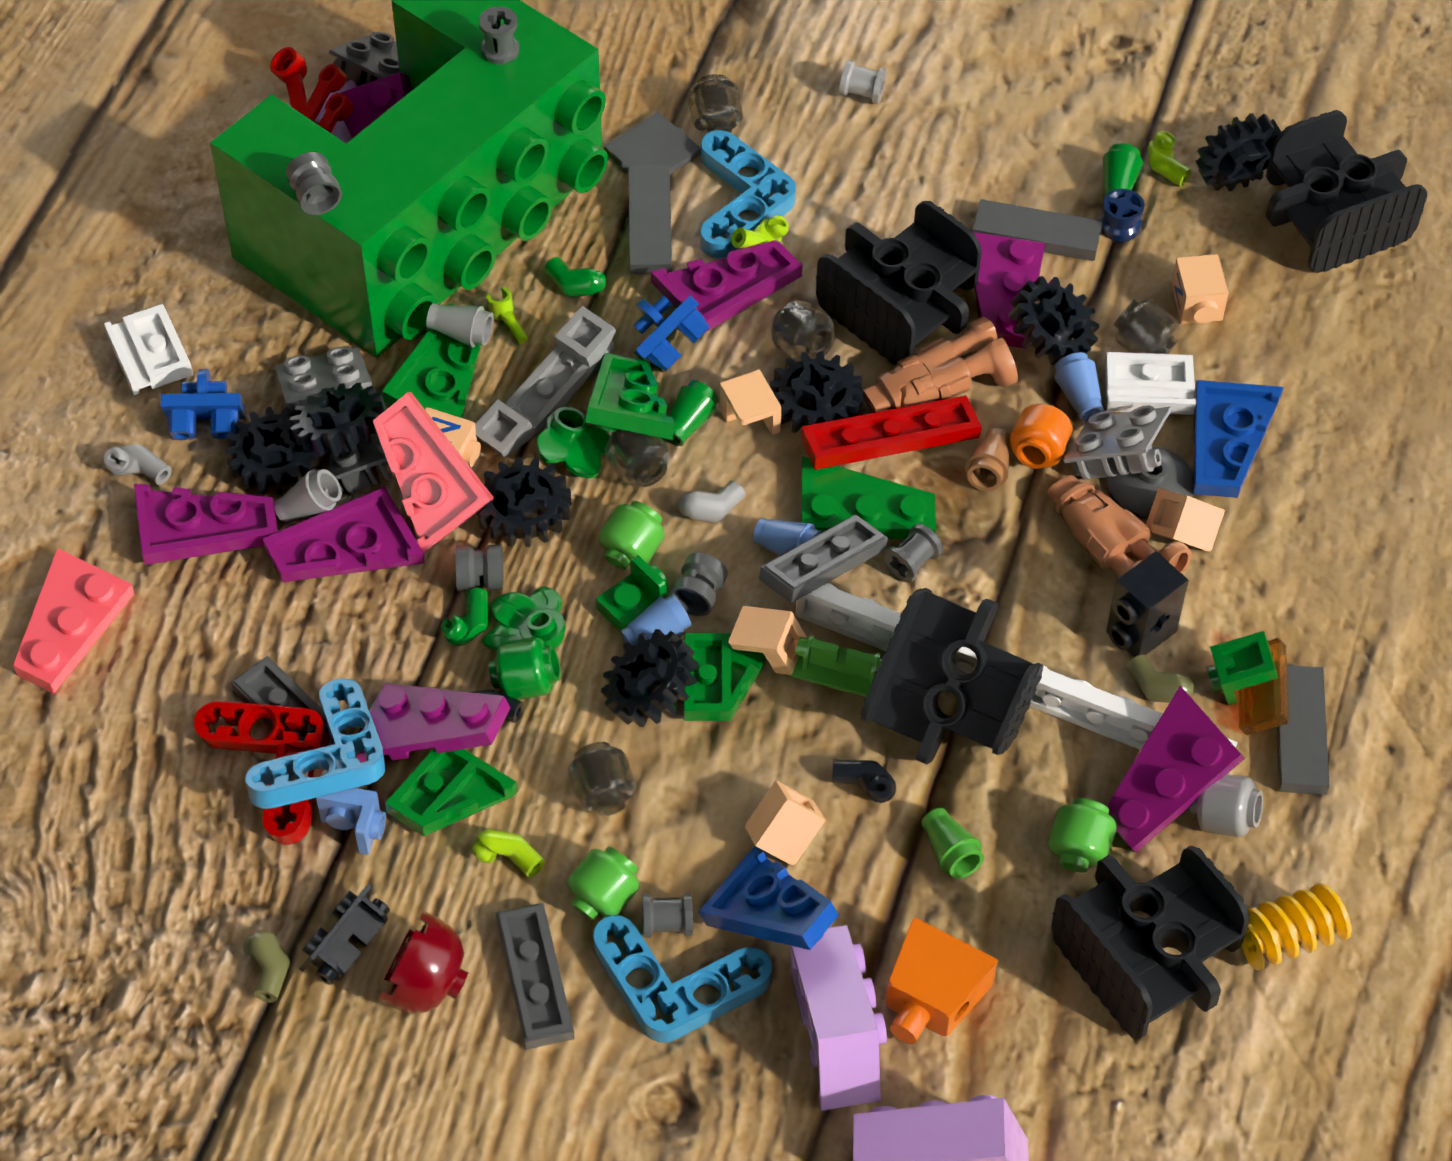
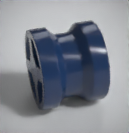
(1122, 215)

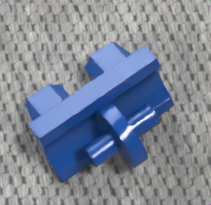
(684, 318)
(203, 401)

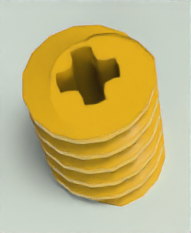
(1294, 921)

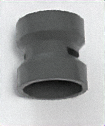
(314, 183)
(479, 567)
(700, 580)

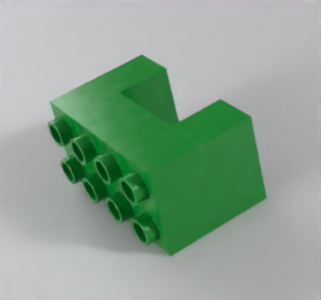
(426, 185)

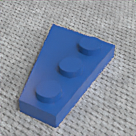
(1228, 433)
(769, 904)

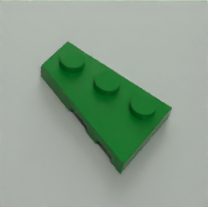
(436, 374)
(628, 399)
(839, 493)

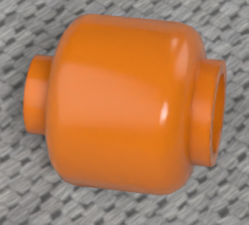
(1041, 436)

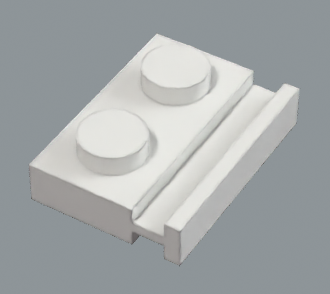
(148, 349)
(1150, 380)

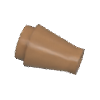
(990, 461)

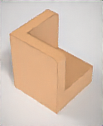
(750, 400)
(1184, 519)
(770, 633)
(784, 823)

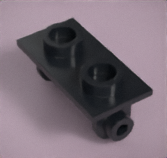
(331, 949)

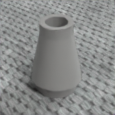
(461, 322)
(309, 496)

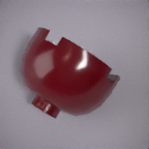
(425, 967)

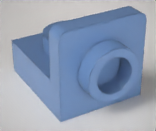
(356, 810)

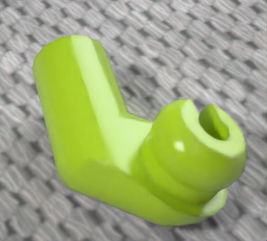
(768, 230)

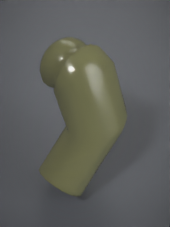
(1157, 685)
(273, 961)

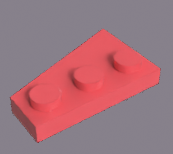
(432, 475)
(68, 619)

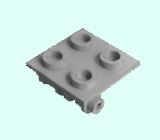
(307, 376)
(1118, 443)

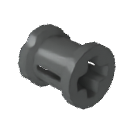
(499, 35)
(913, 552)
(667, 914)

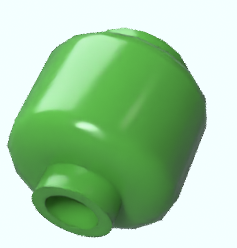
(631, 532)
(1081, 834)
(603, 883)

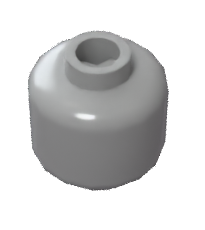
(1229, 806)

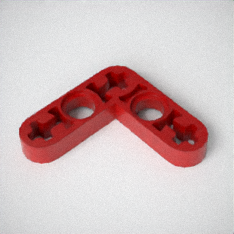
(276, 742)

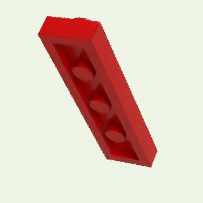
(890, 432)

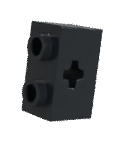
(1146, 605)

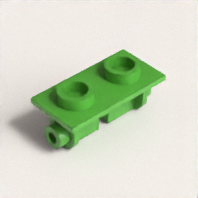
(835, 666)

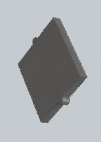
(653, 143)

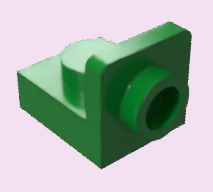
(632, 594)
(1241, 665)

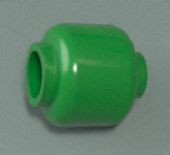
(525, 668)

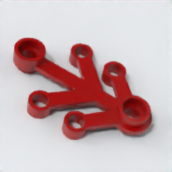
(292, 69)

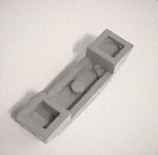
(549, 387)

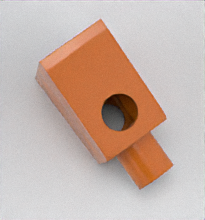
(935, 982)

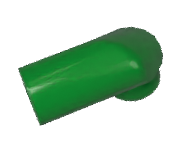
(575, 281)
(471, 624)

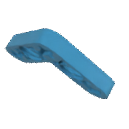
(754, 190)
(338, 759)
(676, 997)

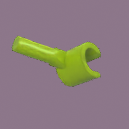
(504, 311)

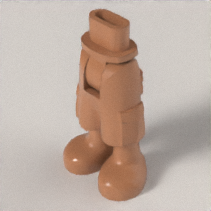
(939, 371)
(1108, 530)

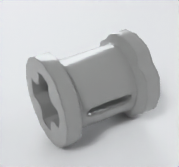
(863, 81)

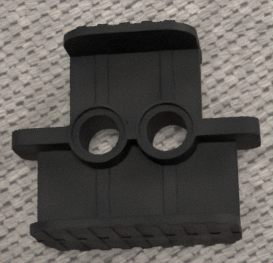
(1337, 197)
(902, 285)
(924, 664)
(1123, 953)

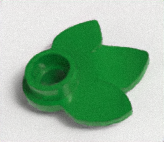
(573, 442)
(527, 617)

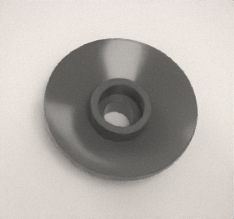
(1138, 490)

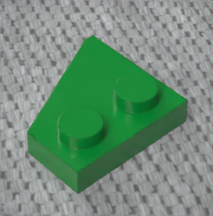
(721, 677)
(448, 790)

